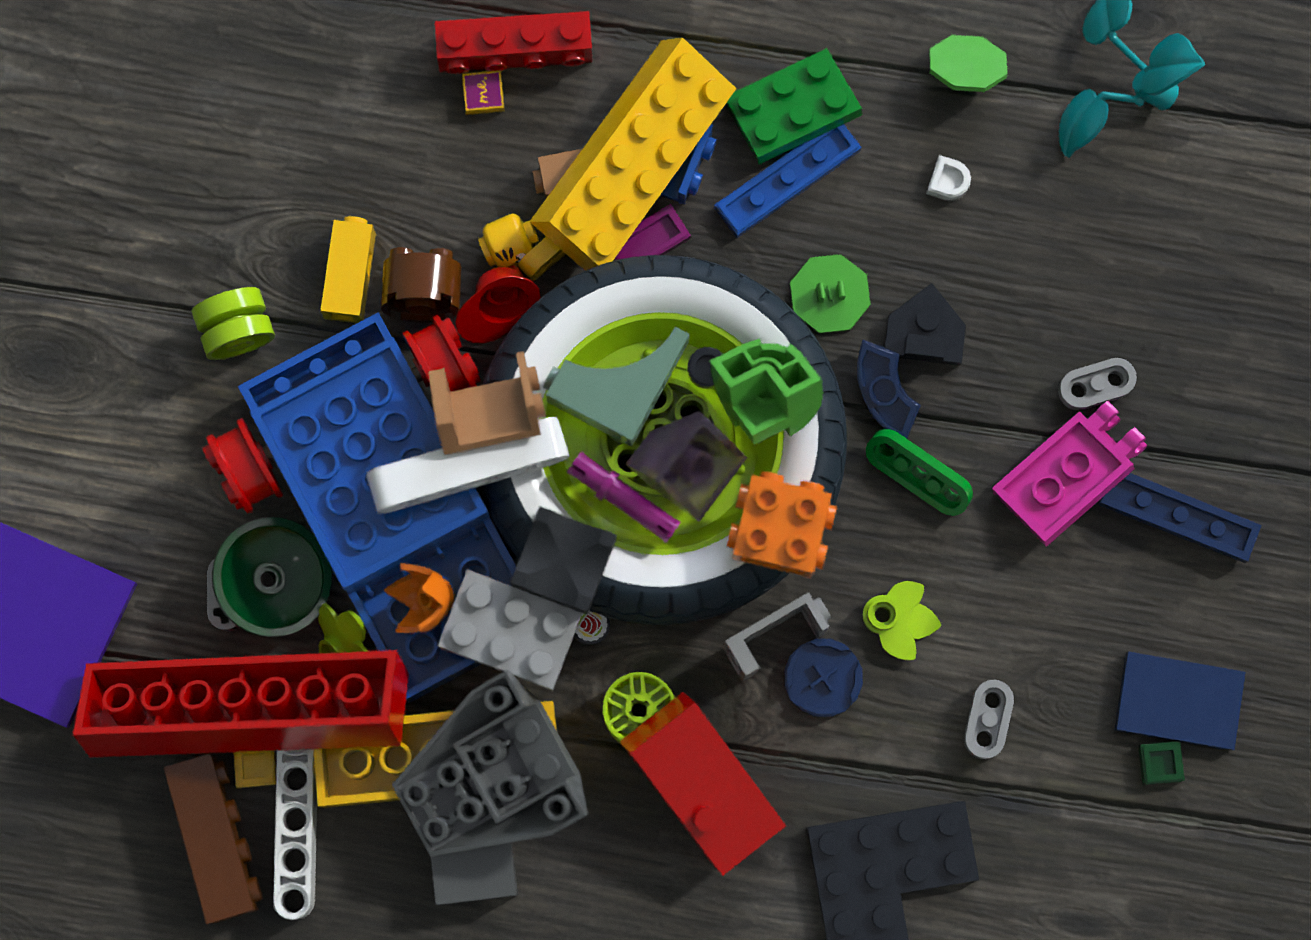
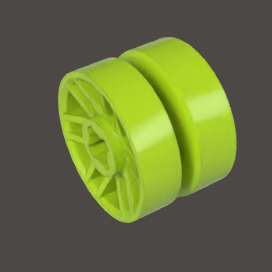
(233, 323)
(627, 691)

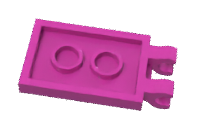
(1069, 473)

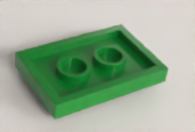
(793, 106)

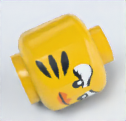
(507, 240)

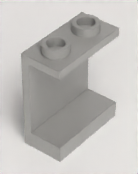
(737, 650)

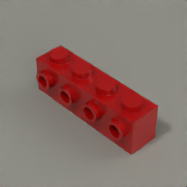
(513, 42)

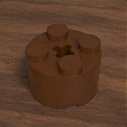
(421, 284)

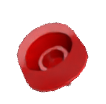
(497, 305)

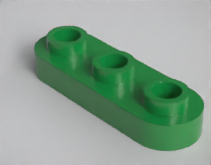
(902, 467)

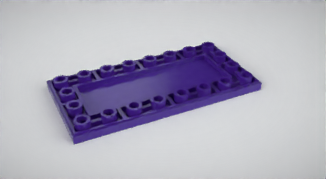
(52, 623)

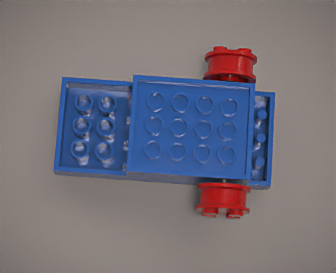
(329, 424)

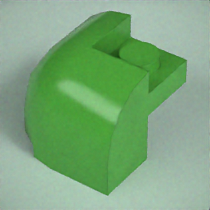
(767, 388)

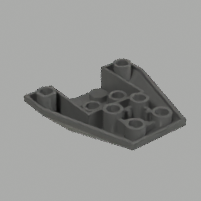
(492, 774)

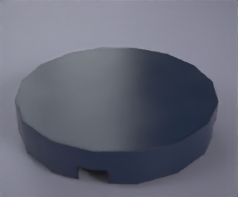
(823, 678)

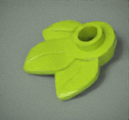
(906, 619)
(341, 632)

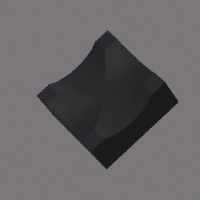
(563, 560)

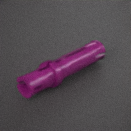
(623, 497)

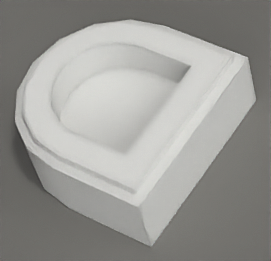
(949, 179)

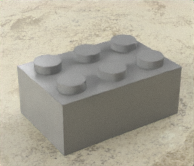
(509, 630)

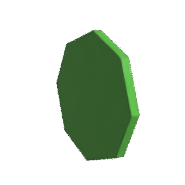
(968, 63)
(830, 294)

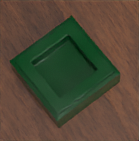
(1161, 763)

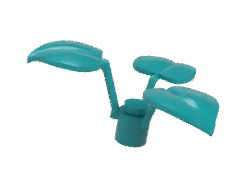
(1156, 84)

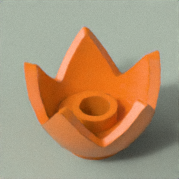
(425, 594)

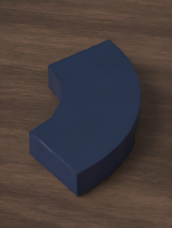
(882, 389)

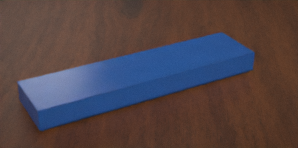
(786, 179)

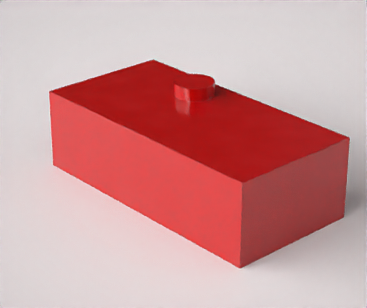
(703, 783)

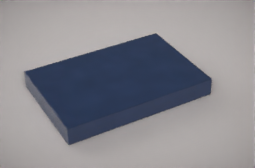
(1180, 701)

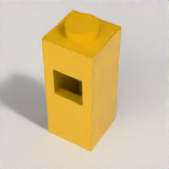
(348, 270)

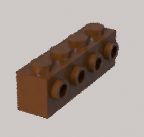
(212, 838)

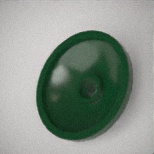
(298, 572)

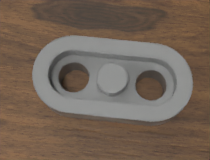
(1096, 384)
(988, 720)

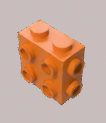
(782, 524)

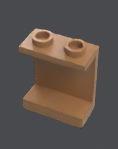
(487, 412)

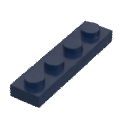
(1183, 516)

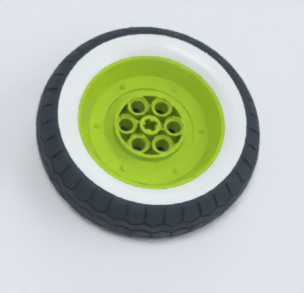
(616, 319)

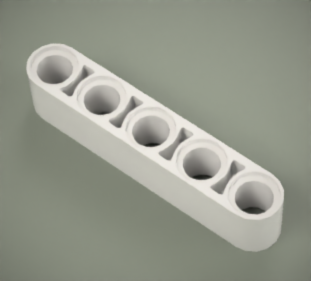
(440, 475)
(287, 839)

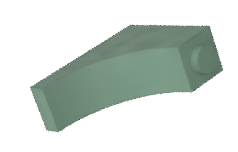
(618, 397)

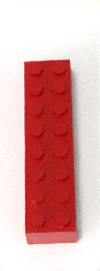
(242, 704)

